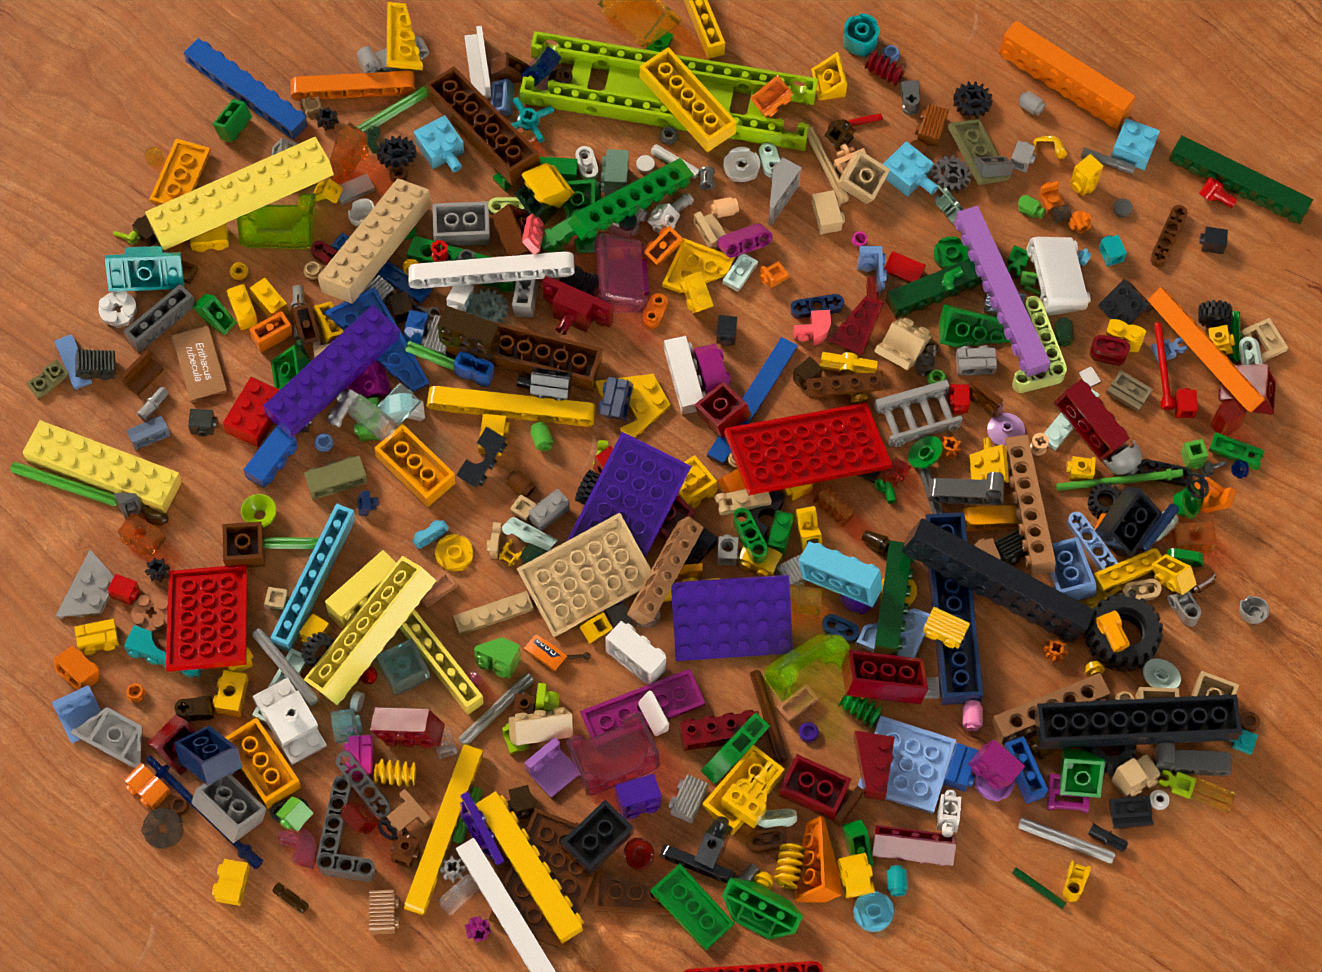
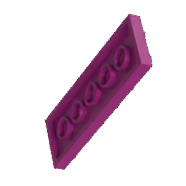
(674, 694)

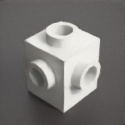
(663, 216)

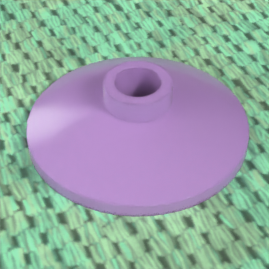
(997, 431)

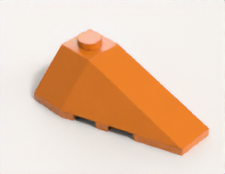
(819, 871)

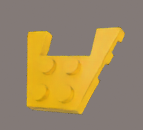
(646, 402)

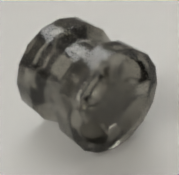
(1061, 213)
(926, 360)

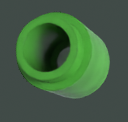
(541, 436)

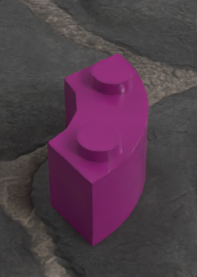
(711, 366)

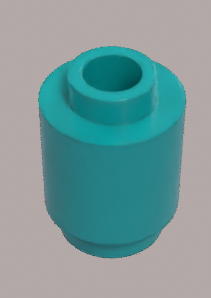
(897, 880)

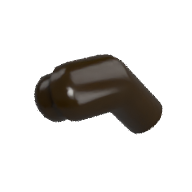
(155, 519)

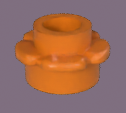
(135, 688)

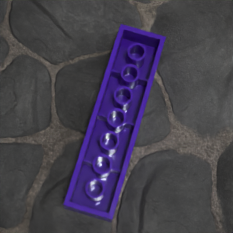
(331, 371)

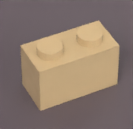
(827, 212)

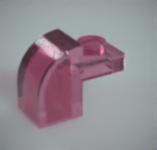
(304, 844)

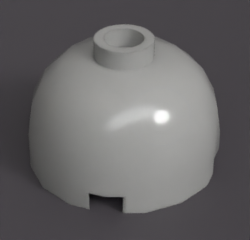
(1125, 459)

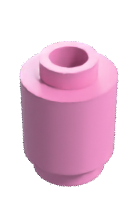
(972, 715)

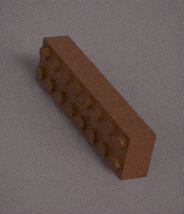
(482, 125)
(526, 349)

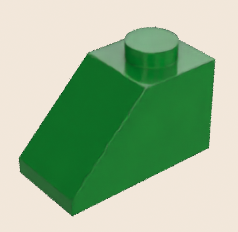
(214, 313)
(857, 839)

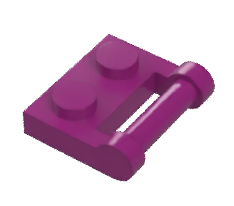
(1054, 790)

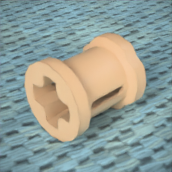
(1044, 443)

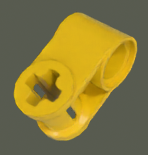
(1077, 878)

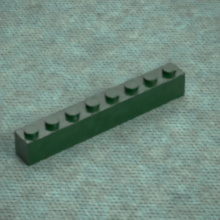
(1241, 180)

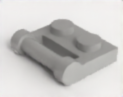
(336, 414)

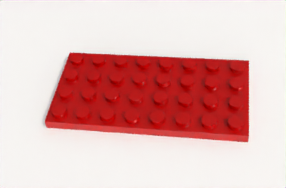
(807, 448)

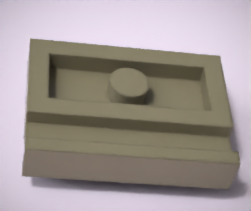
(1129, 391)

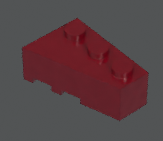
(874, 761)

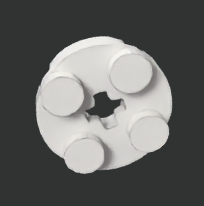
(745, 173)
(112, 300)

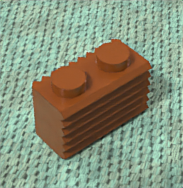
(933, 124)

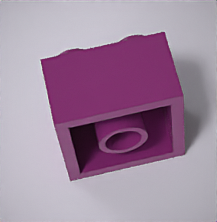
(996, 765)

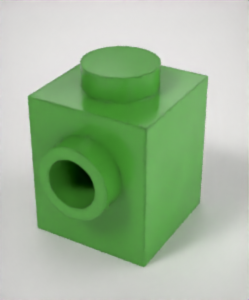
(1194, 454)
(294, 814)

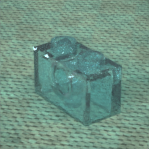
(345, 724)

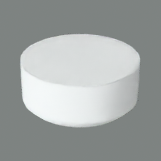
(645, 164)
(357, 701)

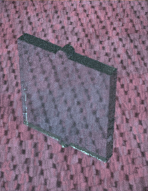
(399, 404)

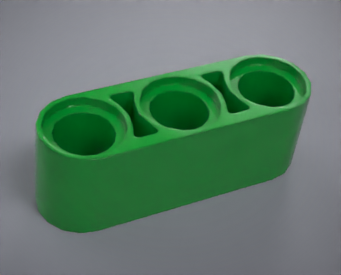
(750, 544)

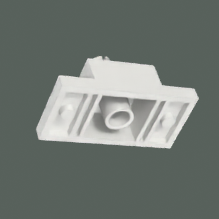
(290, 721)

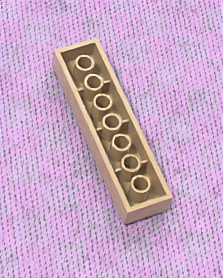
(374, 241)

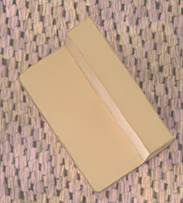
(709, 229)

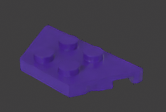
(475, 823)

